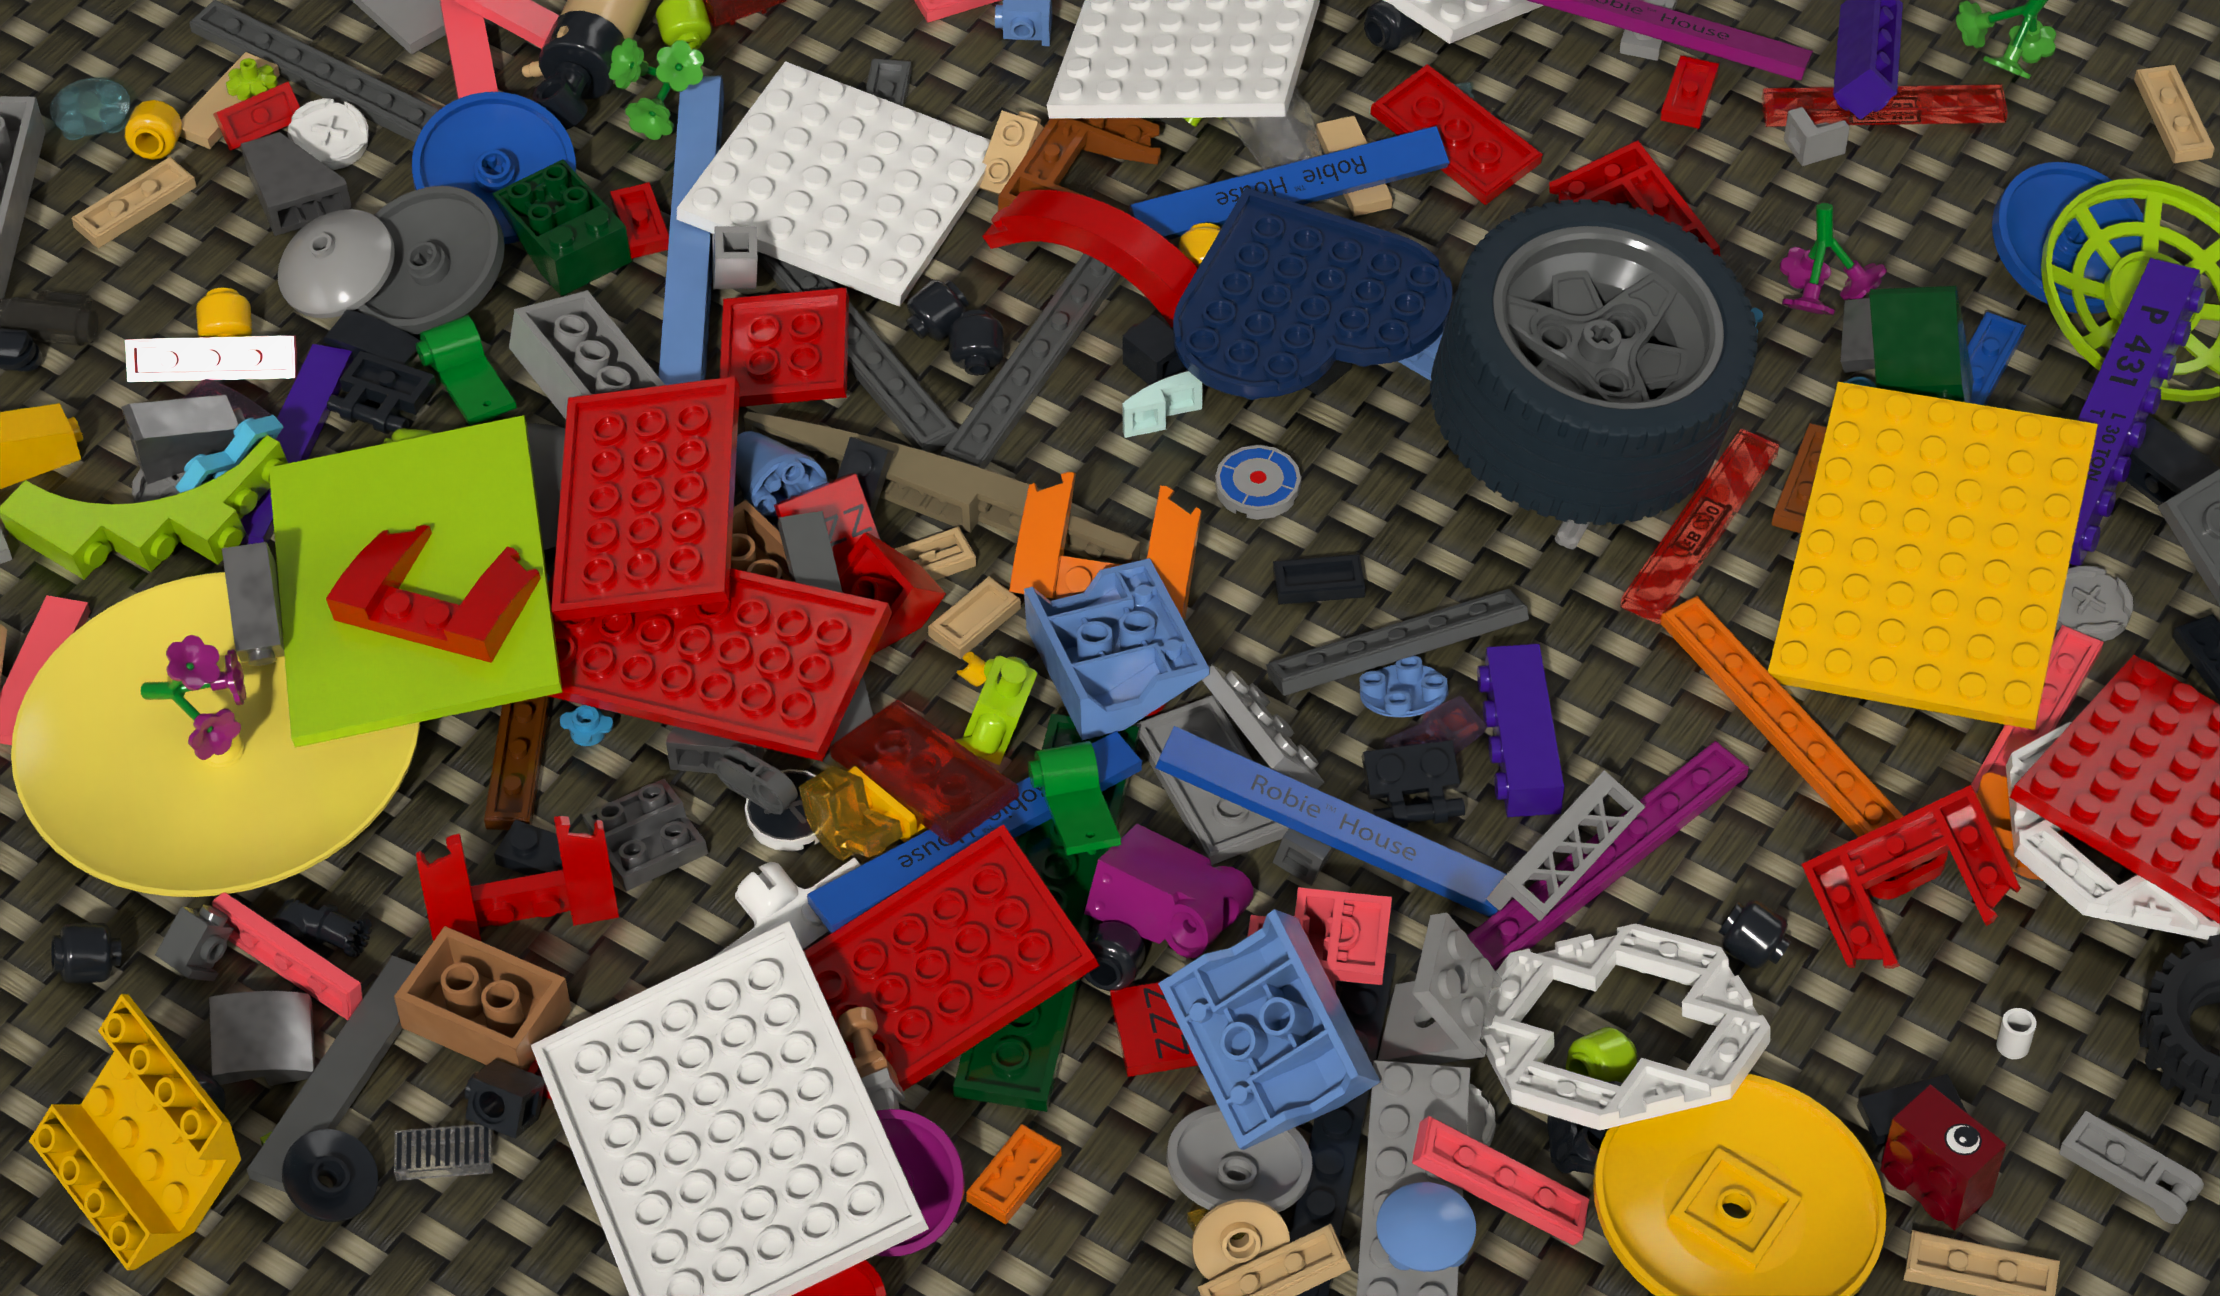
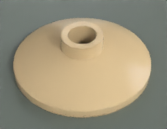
(1212, 1242)

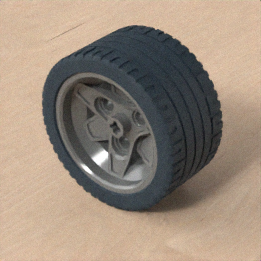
(1561, 340)

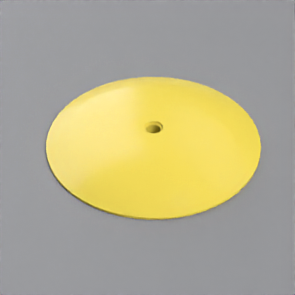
(132, 801)

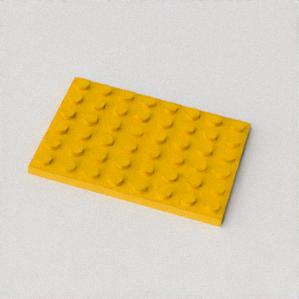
(1934, 555)

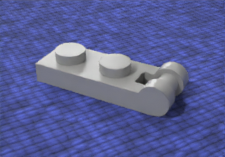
(2131, 1167)

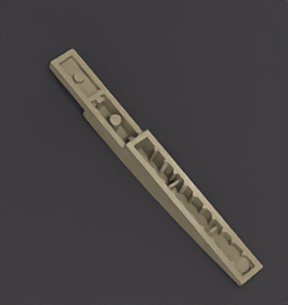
(945, 487)

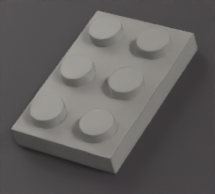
(1266, 732)

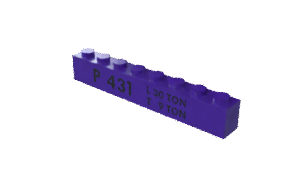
(2131, 384)

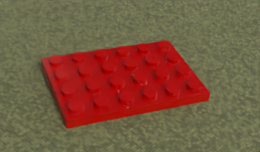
(646, 499)
(952, 956)

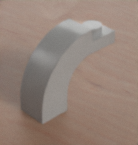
(734, 257)

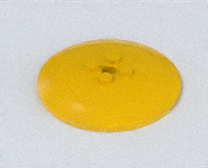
(1776, 1154)

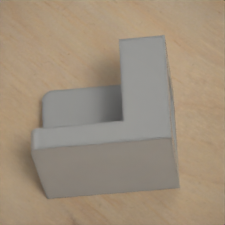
(1814, 142)

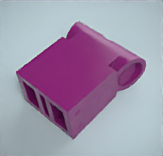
(1167, 892)

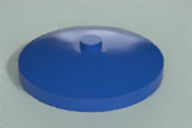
(488, 145)
(2030, 209)

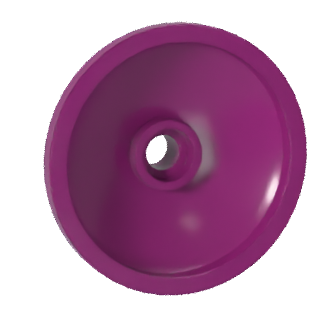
(931, 1170)

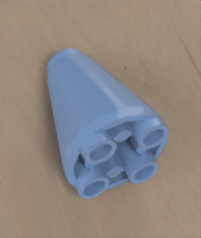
(773, 472)

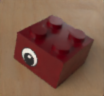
(1942, 1157)

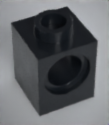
(504, 1098)

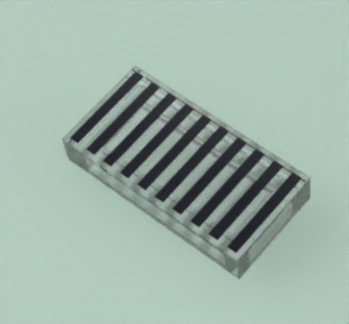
(443, 1152)

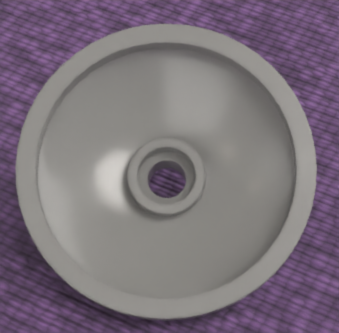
(336, 263)
(1215, 1171)

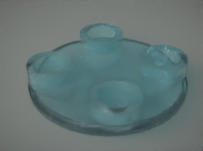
(90, 108)

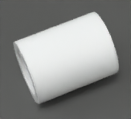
(2016, 1033)

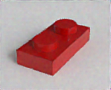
(1689, 92)
(257, 115)
(643, 220)

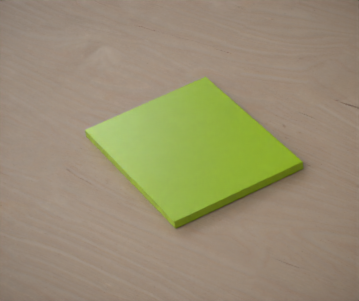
(478, 500)

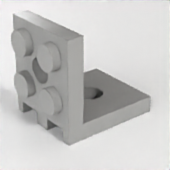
(1450, 987)

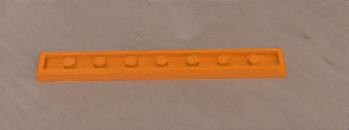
(1779, 717)

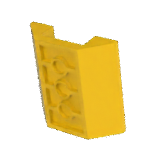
(142, 1145)

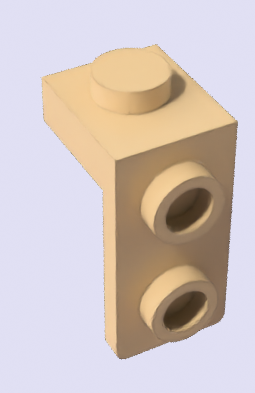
(1008, 147)

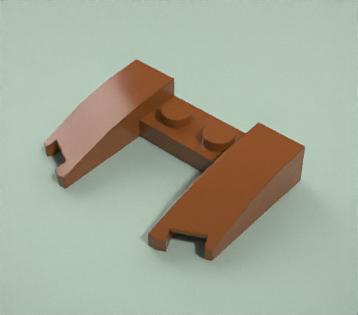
(1065, 138)

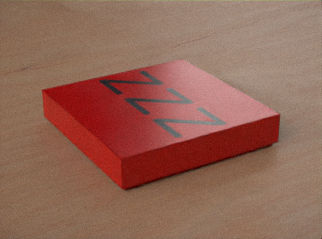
(843, 510)
(1148, 1031)

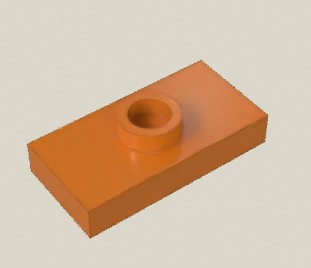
(1013, 1174)

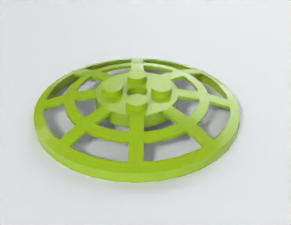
(2127, 271)

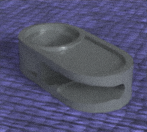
(755, 780)

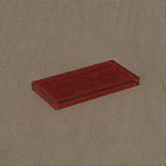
(925, 771)

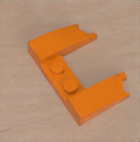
(1042, 541)

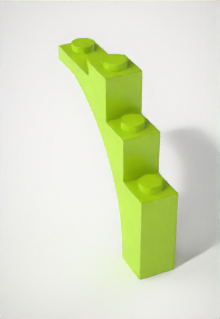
(146, 532)

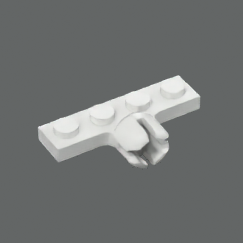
(776, 899)

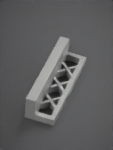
(1554, 841)

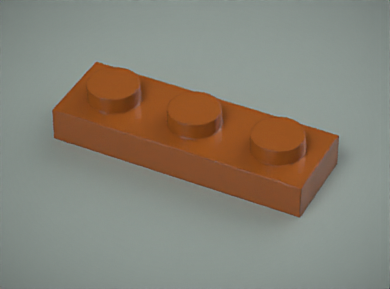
(1796, 493)

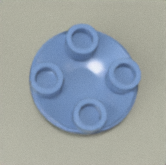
(1403, 688)
(1426, 1227)

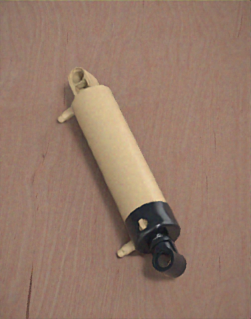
(580, 54)

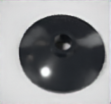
(338, 1158)

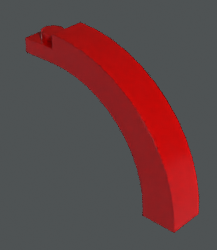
(1102, 233)

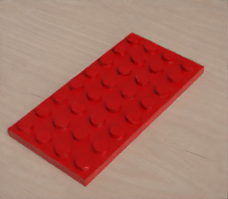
(752, 669)

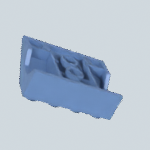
(1114, 648)
(1269, 1032)

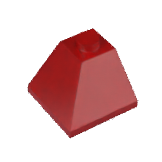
(888, 576)

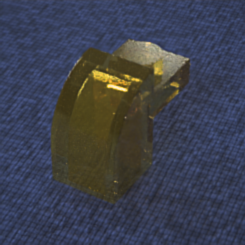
(842, 818)

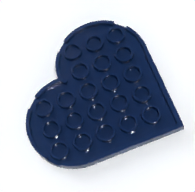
(1303, 289)

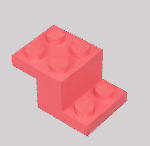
(1344, 931)

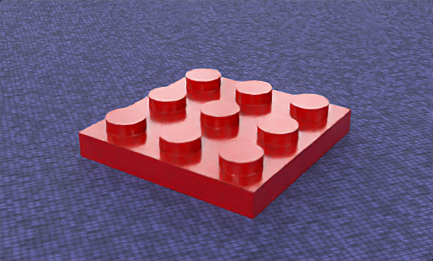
(786, 346)

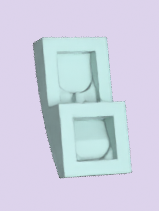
(1148, 408)

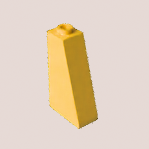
(36, 442)

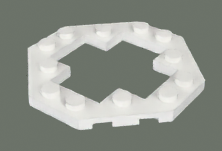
(2079, 879)
(1651, 1087)

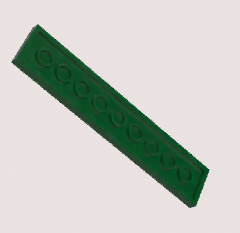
(1022, 1058)

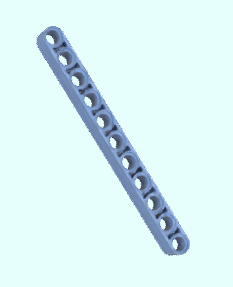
(690, 248)

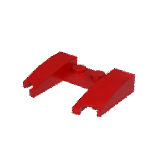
(1636, 178)
(371, 598)
(1845, 872)
(581, 887)

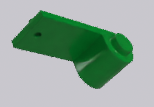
(463, 369)
(1074, 798)

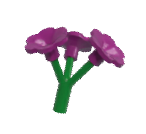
(1809, 271)
(195, 668)

